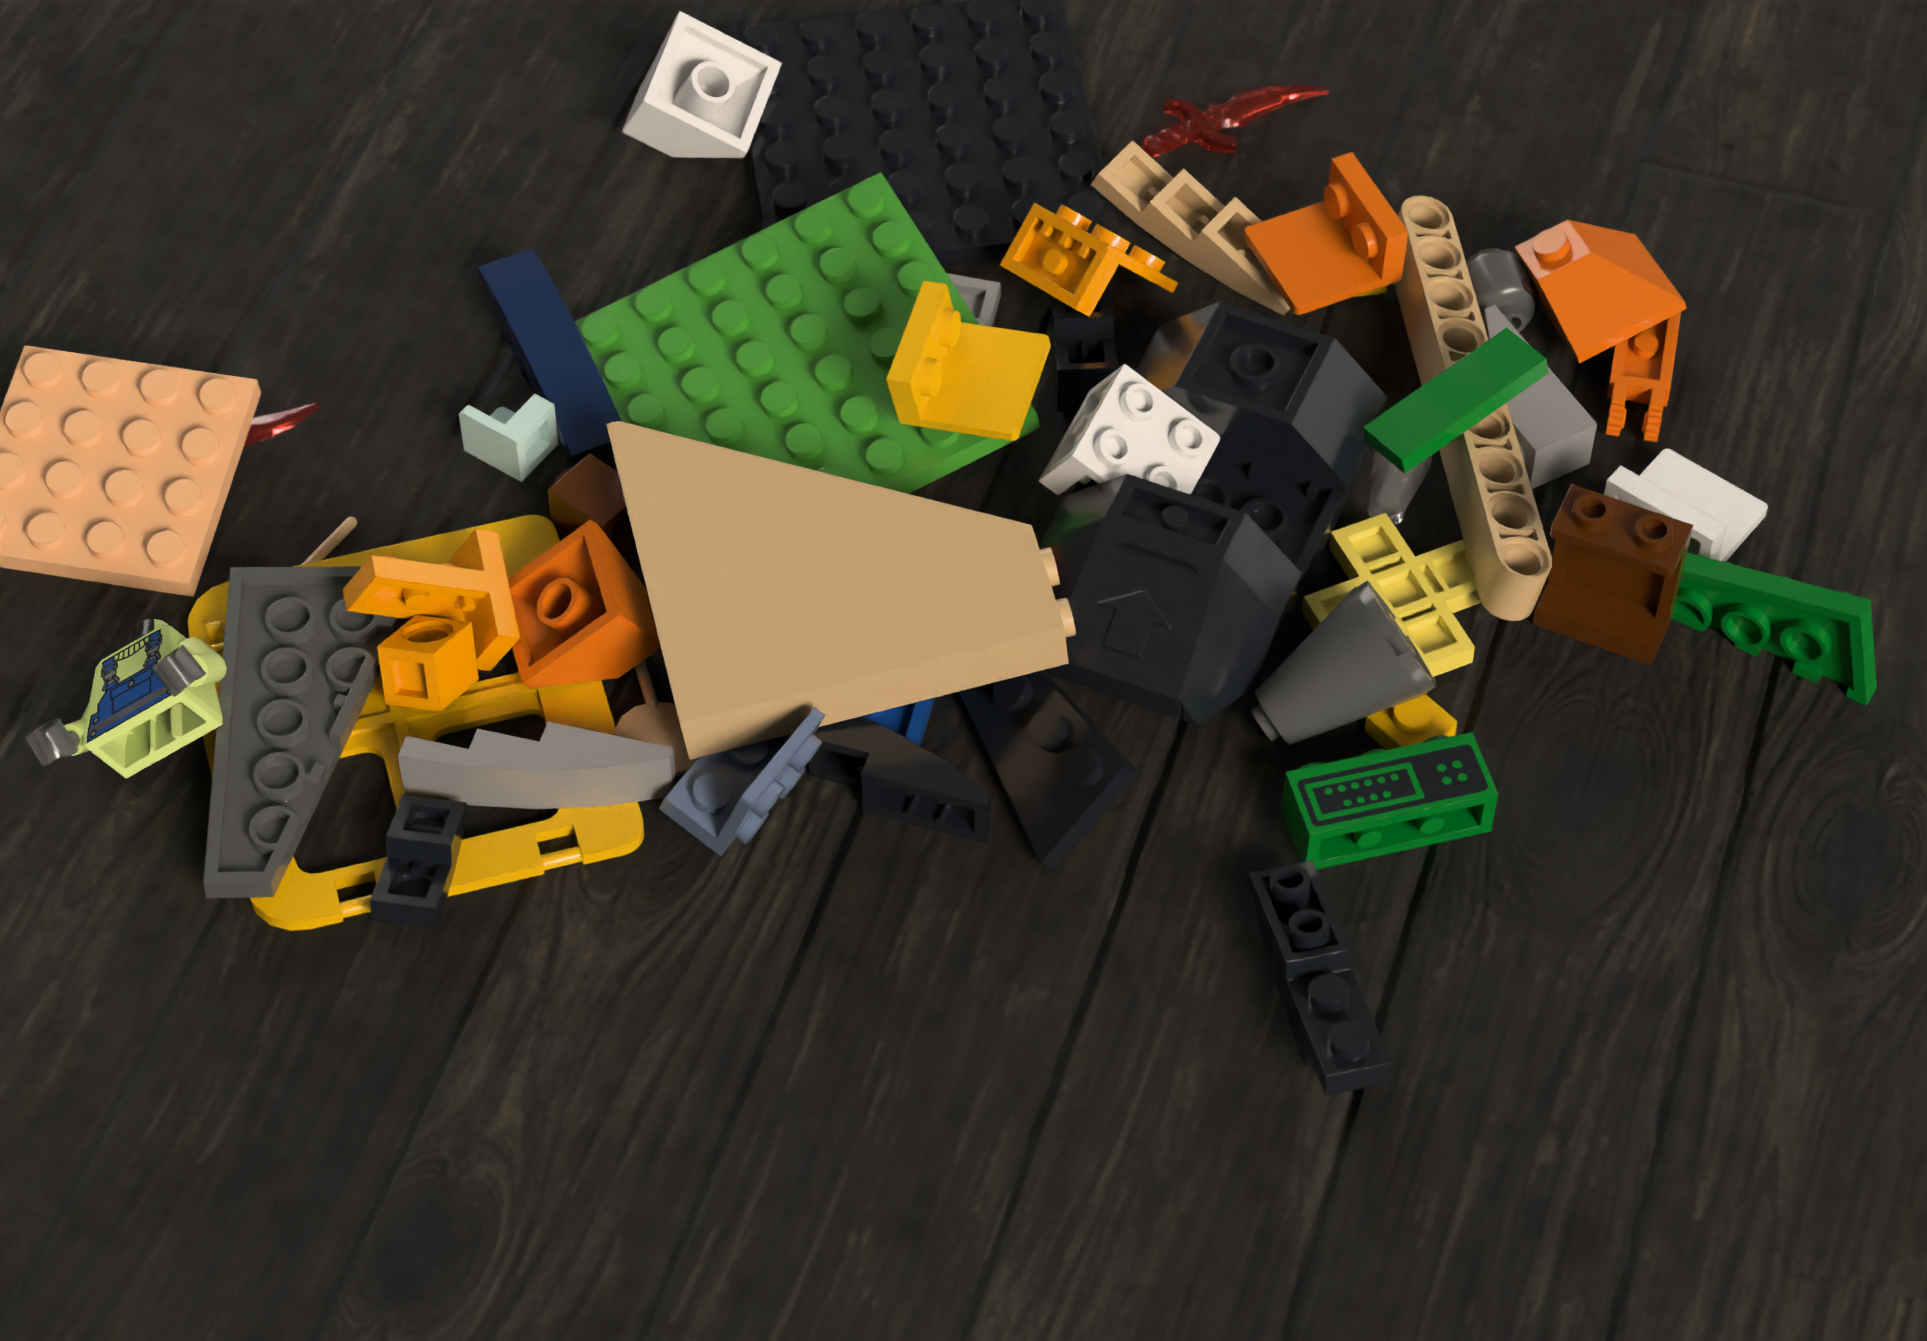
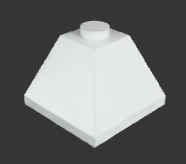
(701, 94)

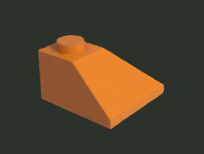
(1597, 285)
(580, 613)

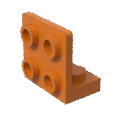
(1335, 245)

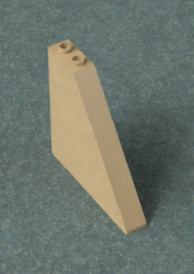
(823, 590)

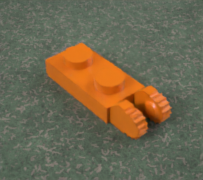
(1643, 374)

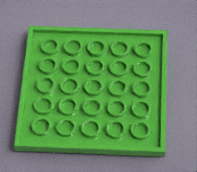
(790, 345)

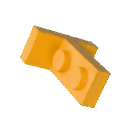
(466, 588)

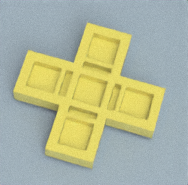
(1417, 589)

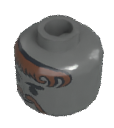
(1504, 282)

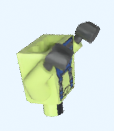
(141, 702)

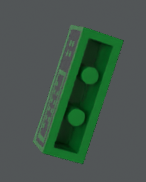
(1389, 800)

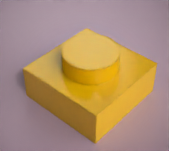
(1410, 723)

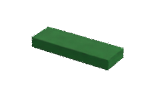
(1455, 400)

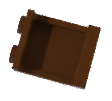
(1613, 574)

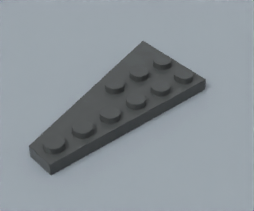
(287, 712)

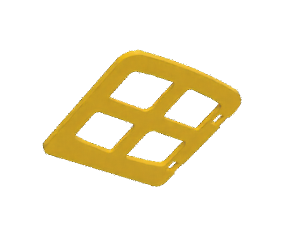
(484, 860)

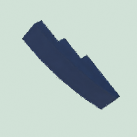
(551, 351)

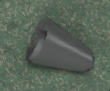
(1343, 671)

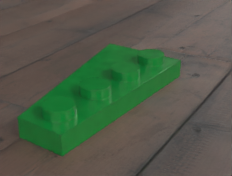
(1798, 621)

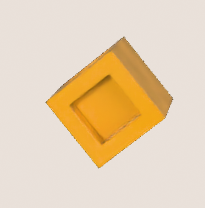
(428, 663)

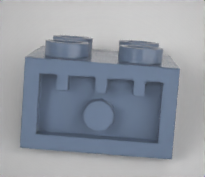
(734, 789)

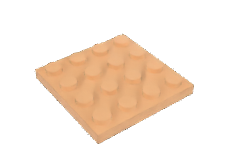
(117, 467)

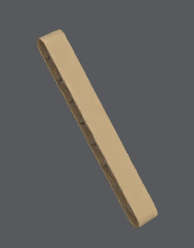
(1484, 462)

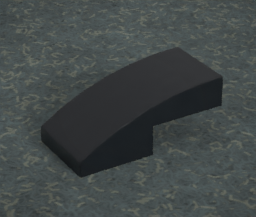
(419, 861)

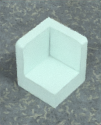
(511, 439)

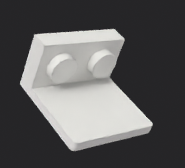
(1132, 431)
(1687, 492)

